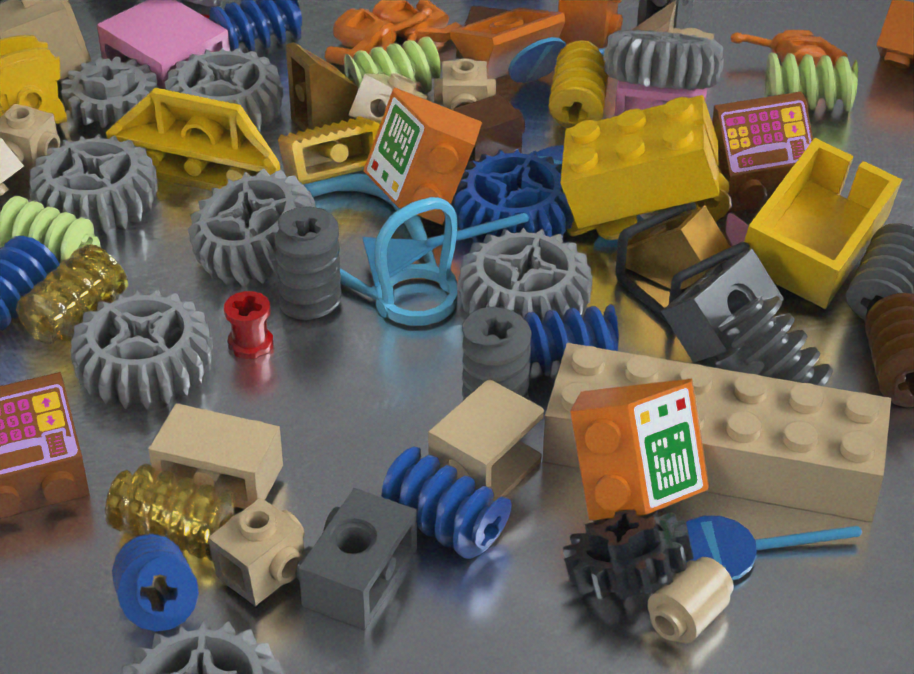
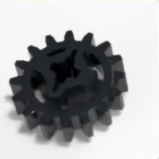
(628, 554)

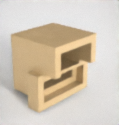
(51, 23)

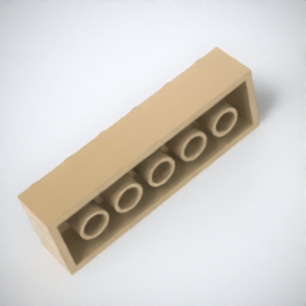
(758, 433)

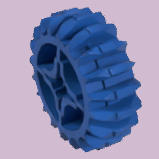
(513, 186)

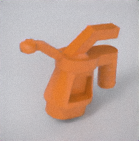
(400, 10)
(364, 31)
(796, 43)

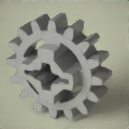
(106, 90)

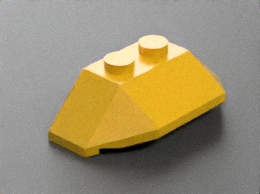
(195, 139)

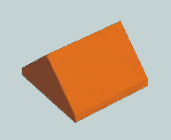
(505, 35)

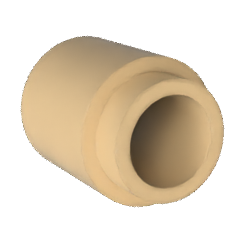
(692, 600)

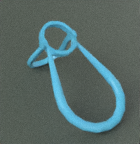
(408, 215)

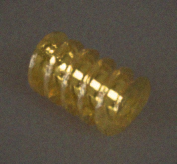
(69, 292)
(158, 507)

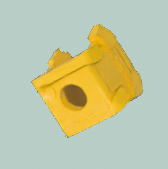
(29, 76)

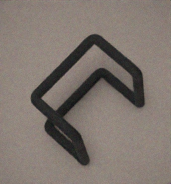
(678, 277)

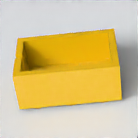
(640, 161)
(811, 232)

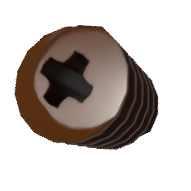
(892, 346)

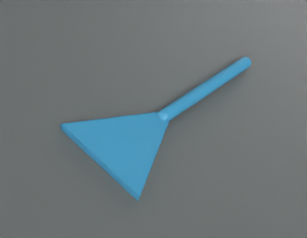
(406, 251)

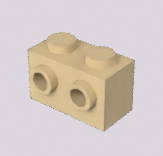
(219, 451)

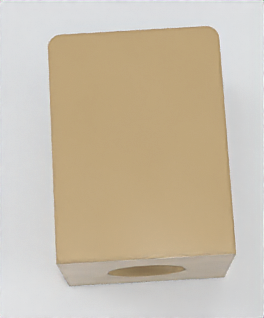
(484, 438)

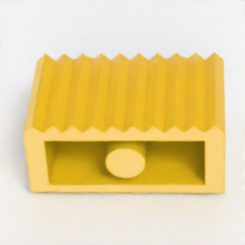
(327, 150)

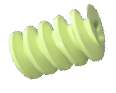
(413, 60)
(813, 81)
(55, 230)

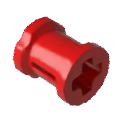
(249, 331)

